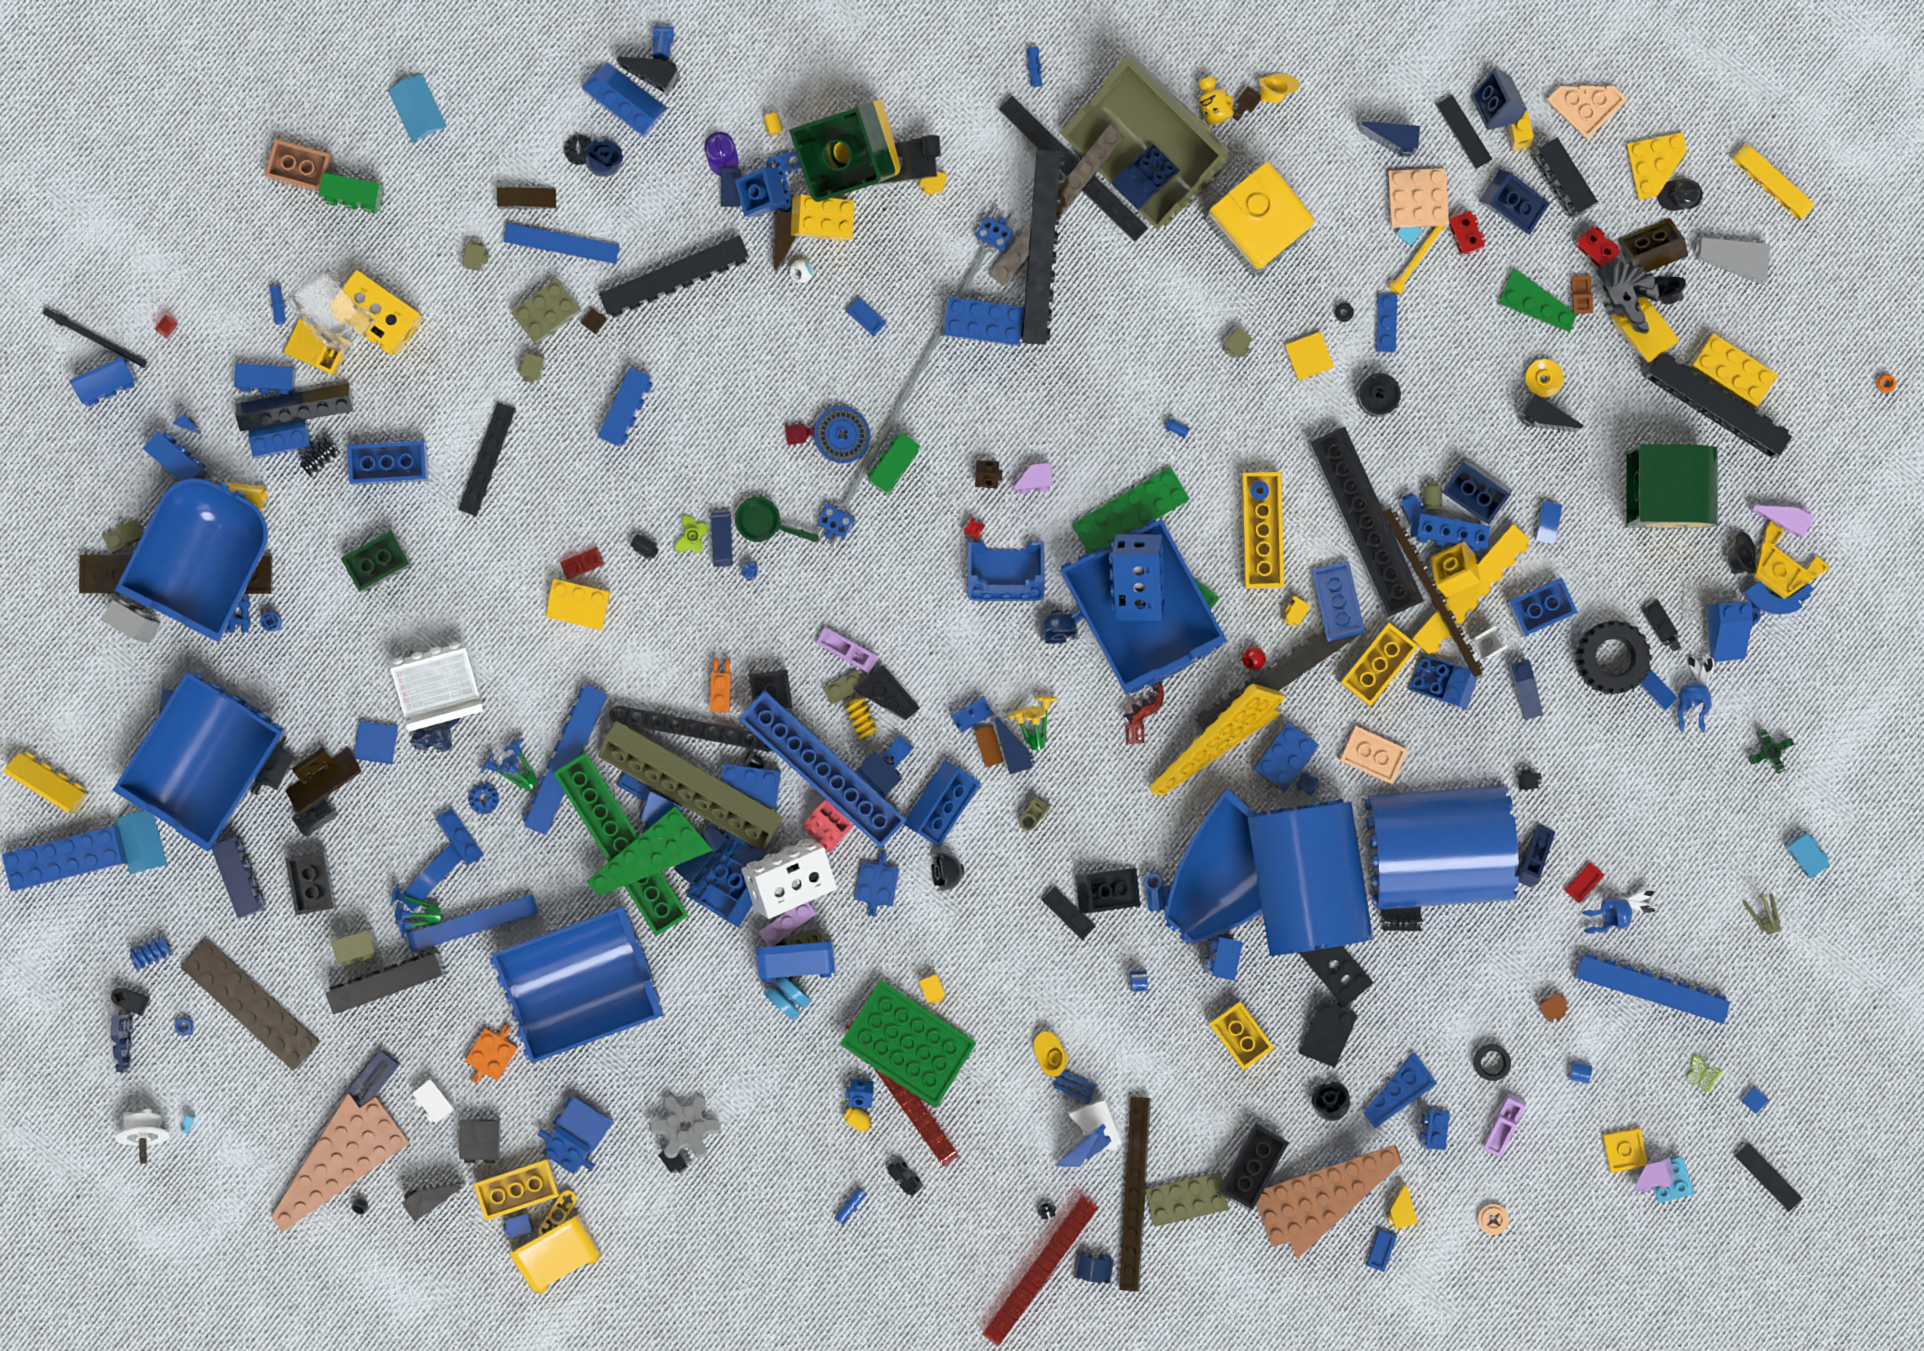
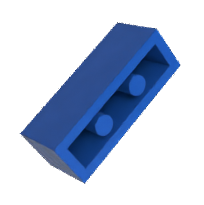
(264, 378)

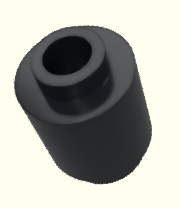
(644, 546)

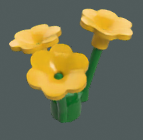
(1033, 713)

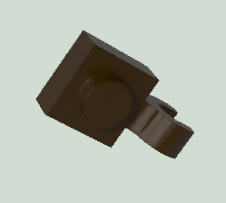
(1248, 101)

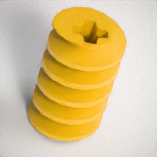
(861, 718)

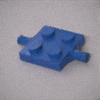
(877, 884)
(565, 1150)

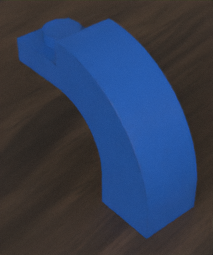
(1773, 605)

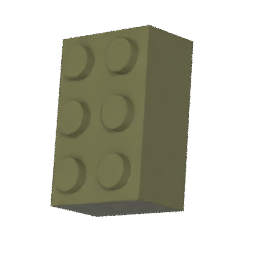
(546, 311)

